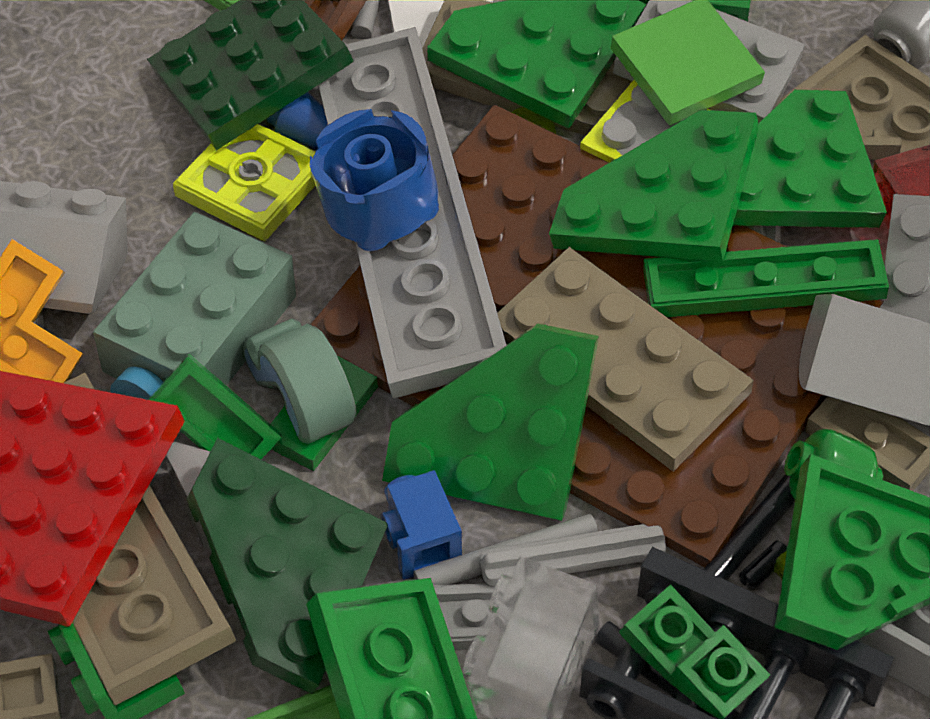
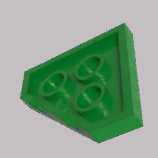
(535, 50)
(810, 167)
(665, 195)
(504, 426)
(852, 555)

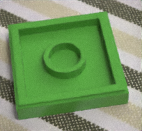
(687, 60)

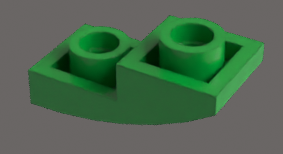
(697, 661)

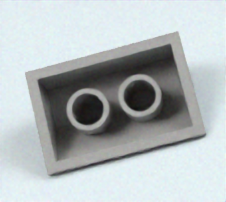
(72, 230)

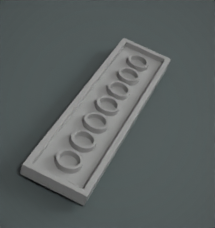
(431, 285)

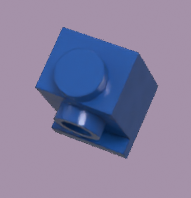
(420, 522)

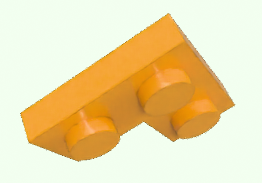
(24, 290)

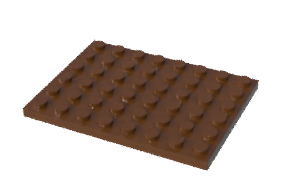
(512, 190)

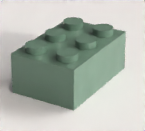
(197, 300)

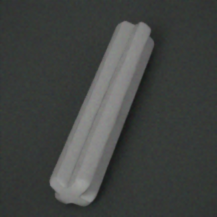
(576, 552)

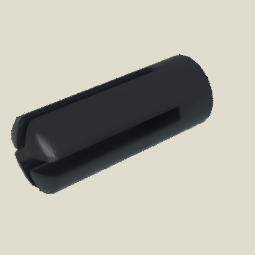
(762, 565)

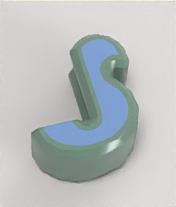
(306, 373)

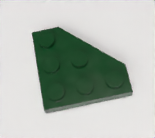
(274, 550)

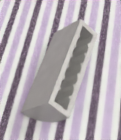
(867, 357)

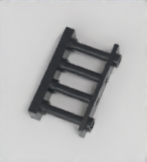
(849, 673)

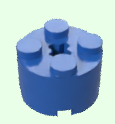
(374, 177)

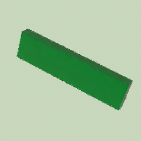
(766, 278)

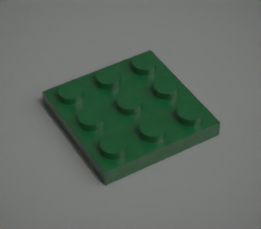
(248, 64)

